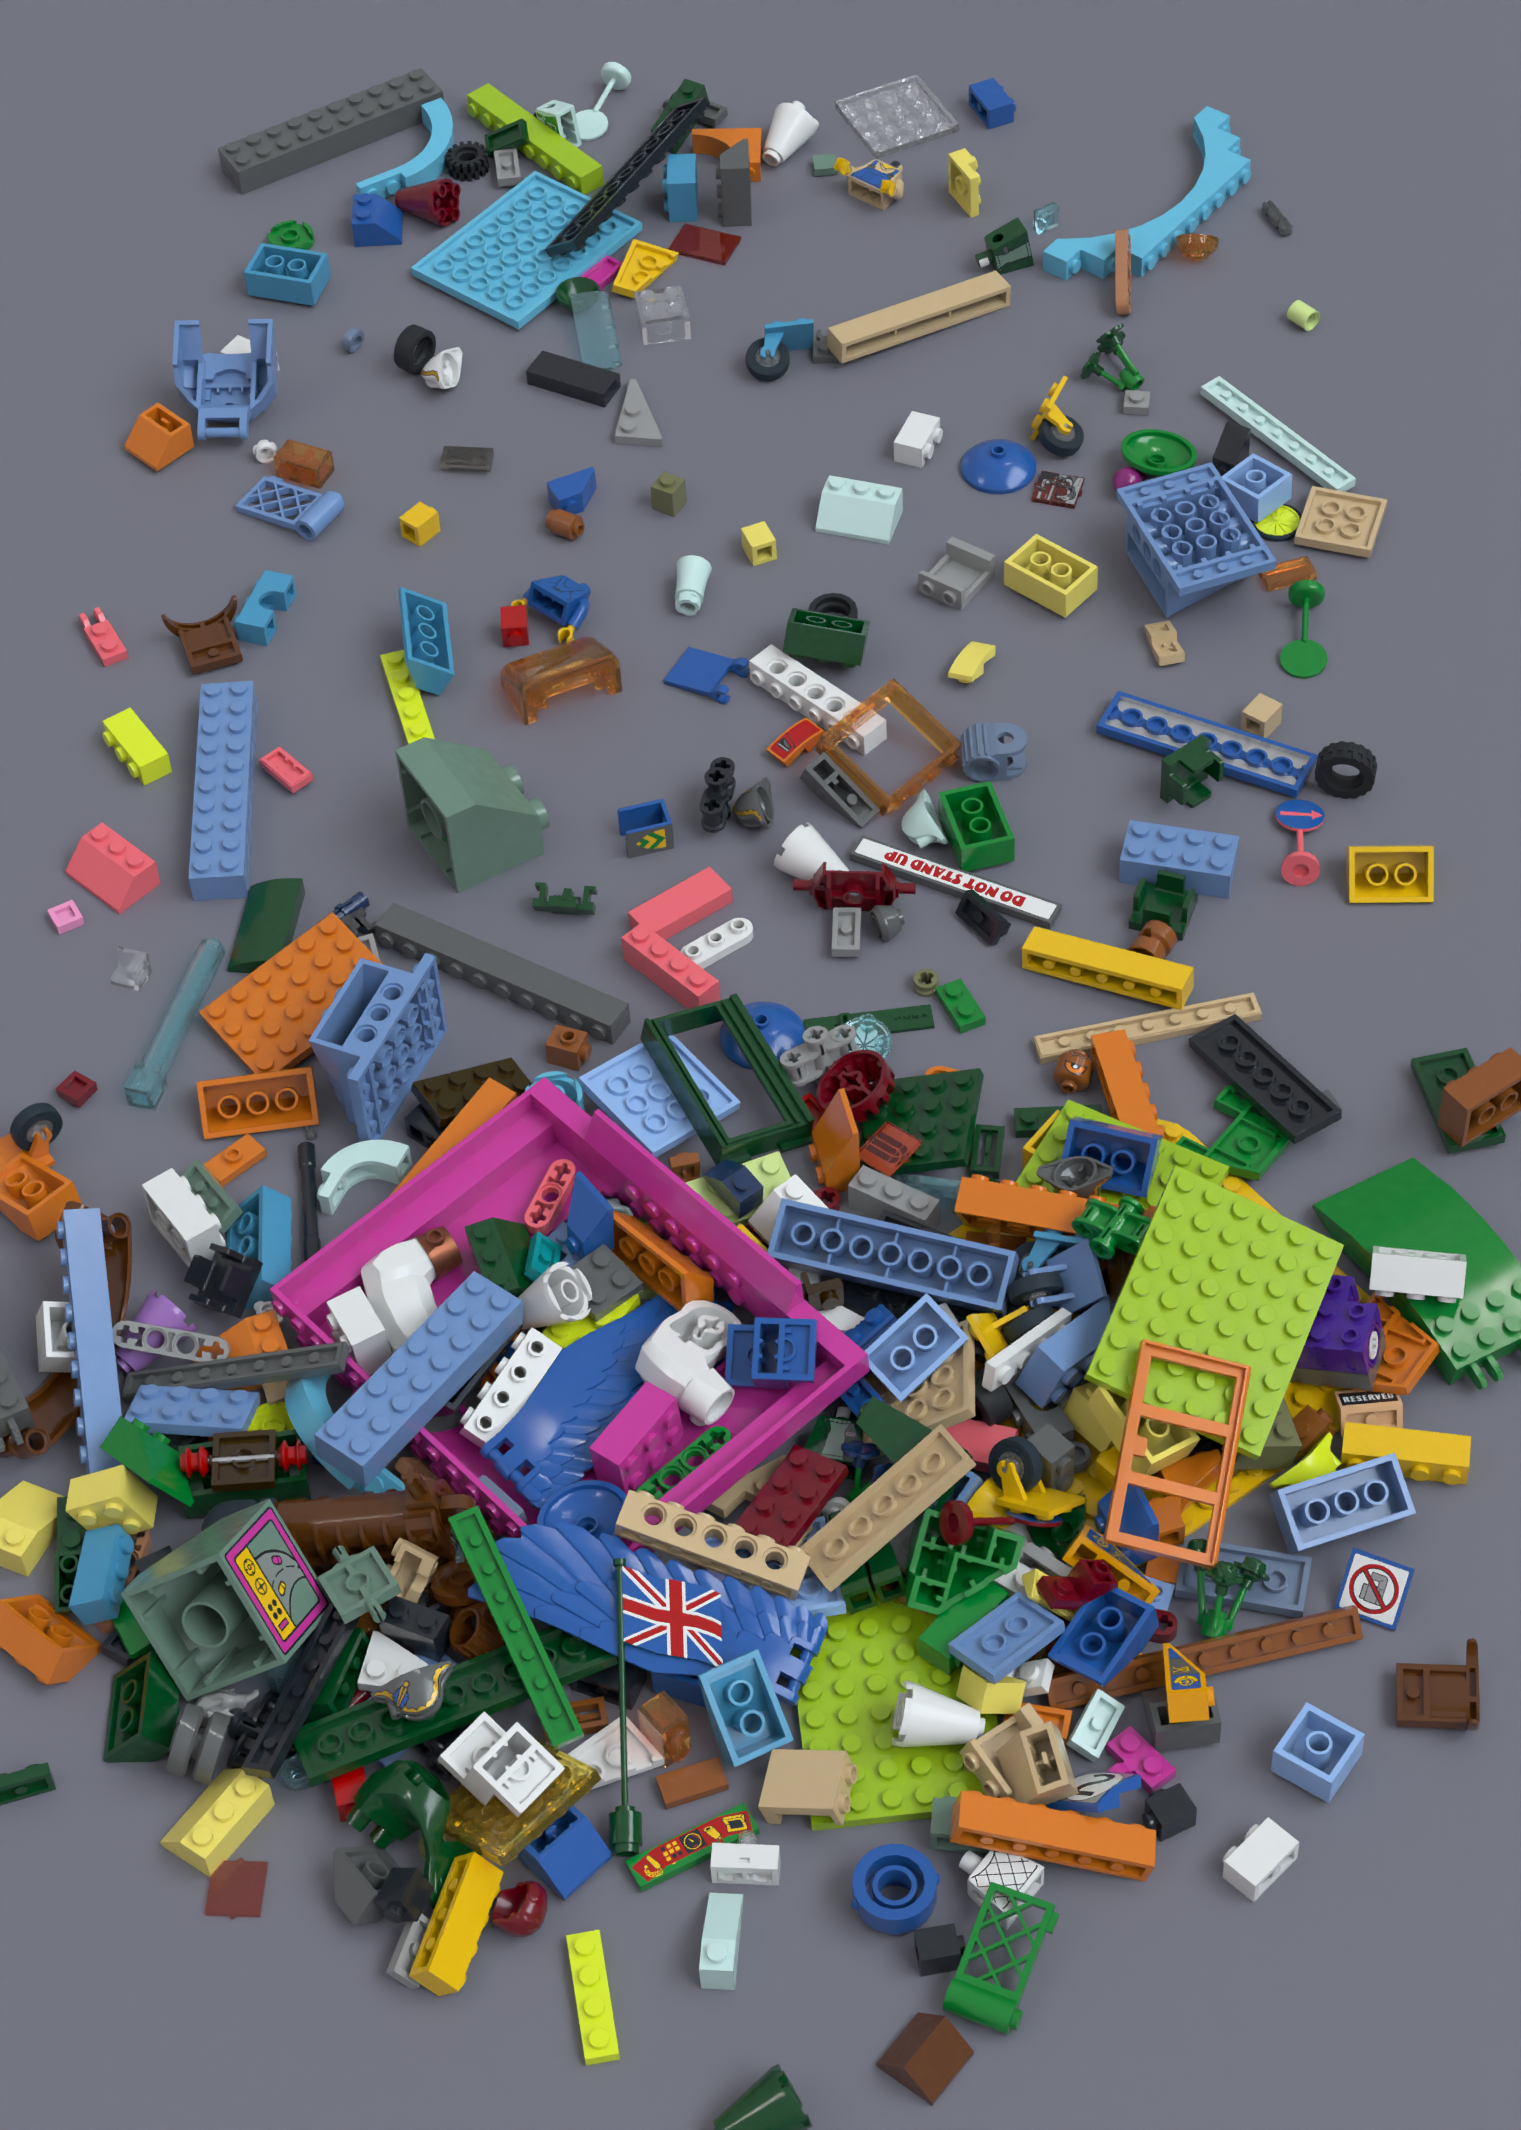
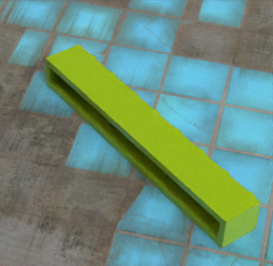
(544, 145)

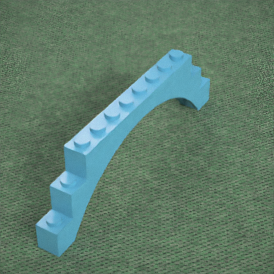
(1221, 177)

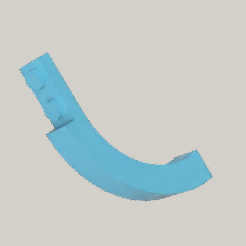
(426, 165)
(308, 1412)

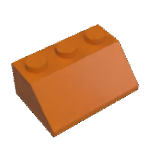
(44, 1641)

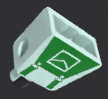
(561, 119)

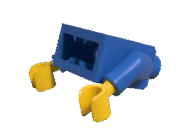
(559, 600)

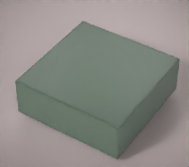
(824, 164)

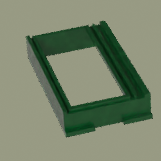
(797, 1118)

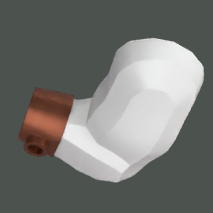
(400, 1281)

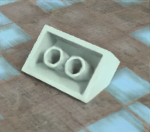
(859, 509)

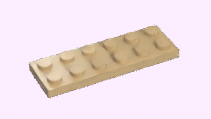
(886, 1507)

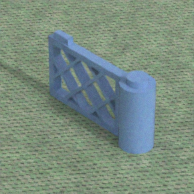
(312, 517)

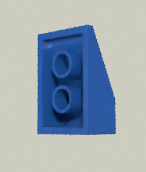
(1105, 1636)

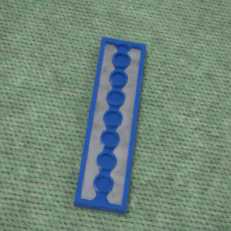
(1243, 753)

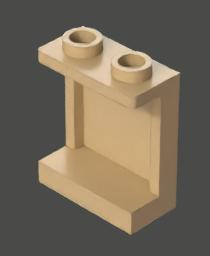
(981, 1753)
(807, 1784)

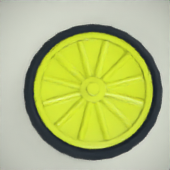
(1280, 524)

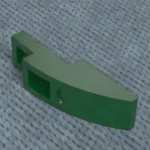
(69, 1546)

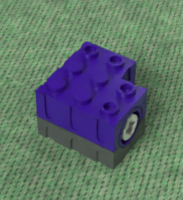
(1343, 1341)

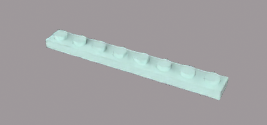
(1277, 435)

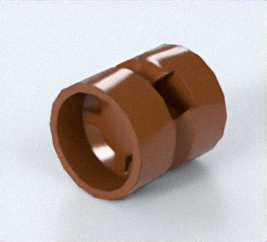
(1154, 940)

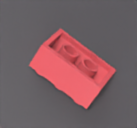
(112, 868)

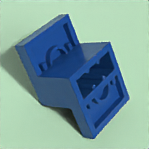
(771, 1353)

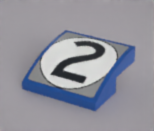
(1098, 1791)

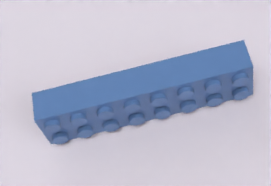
(893, 1257)
(419, 1379)

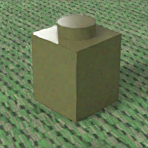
(668, 494)

